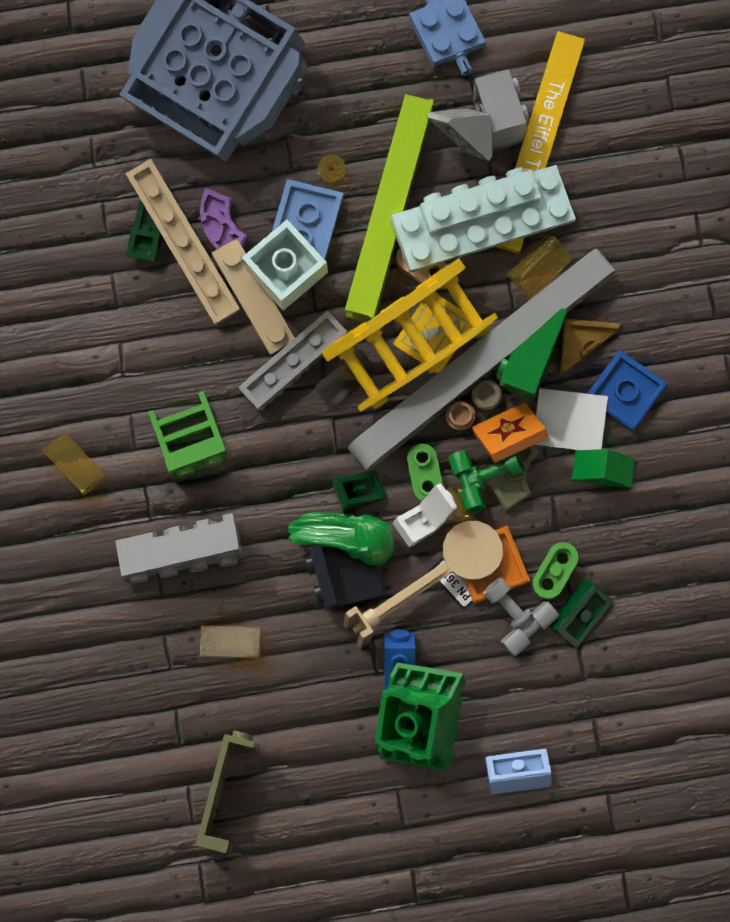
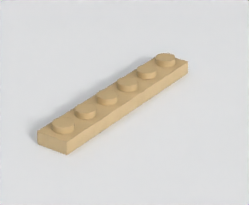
(183, 242)

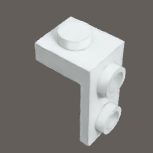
(426, 517)

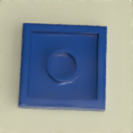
(629, 390)

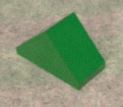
(603, 468)

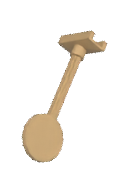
(469, 551)

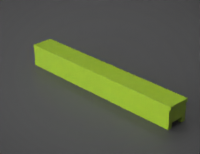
(390, 199)

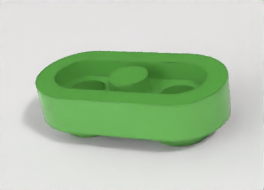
(423, 472)
(554, 571)

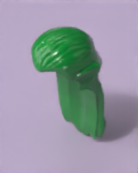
(359, 536)

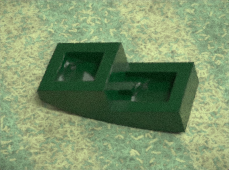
(144, 237)

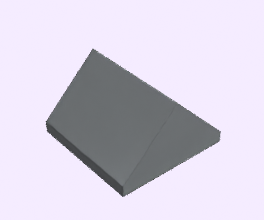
(467, 129)

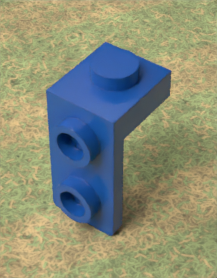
(400, 648)

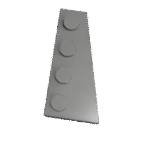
(180, 549)

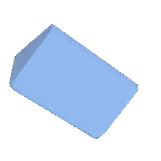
(518, 771)

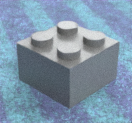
(498, 96)

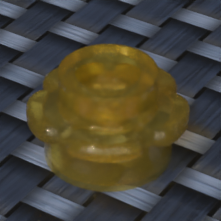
(331, 161)

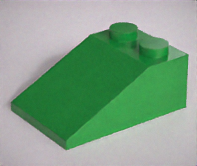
(529, 360)

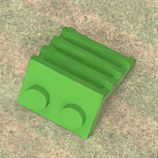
(194, 457)

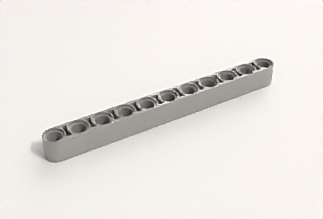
(479, 361)

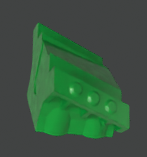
(419, 716)

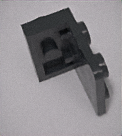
(342, 578)

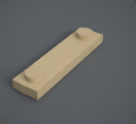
(253, 298)

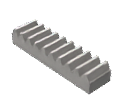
(291, 361)

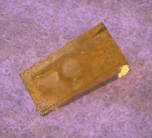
(231, 642)

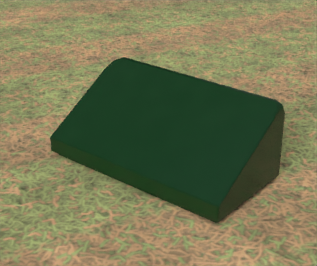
(581, 613)

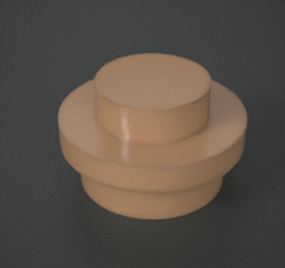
(460, 415)

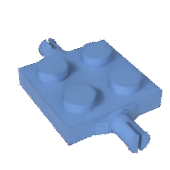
(447, 32)

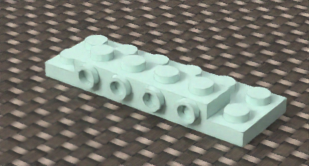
(482, 216)

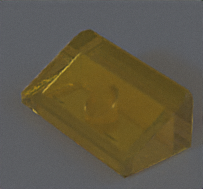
(540, 266)
(74, 463)

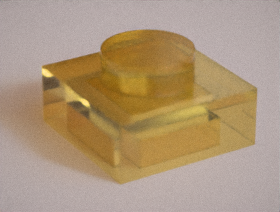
(460, 512)

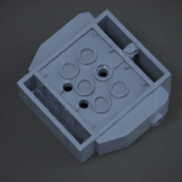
(245, 81)

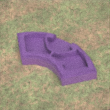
(217, 220)

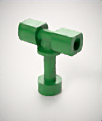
(474, 479)

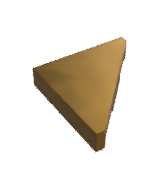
(581, 339)

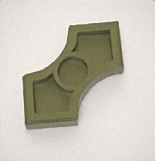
(514, 489)

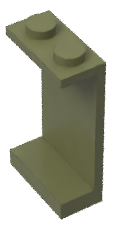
(204, 839)

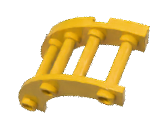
(400, 313)

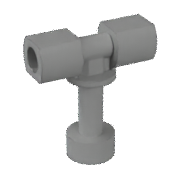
(524, 622)

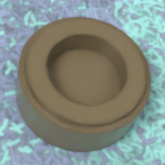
(486, 395)

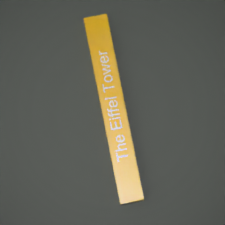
(548, 110)

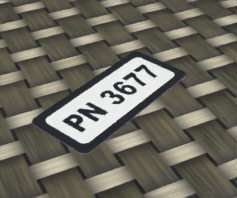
(455, 588)

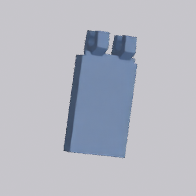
(311, 212)

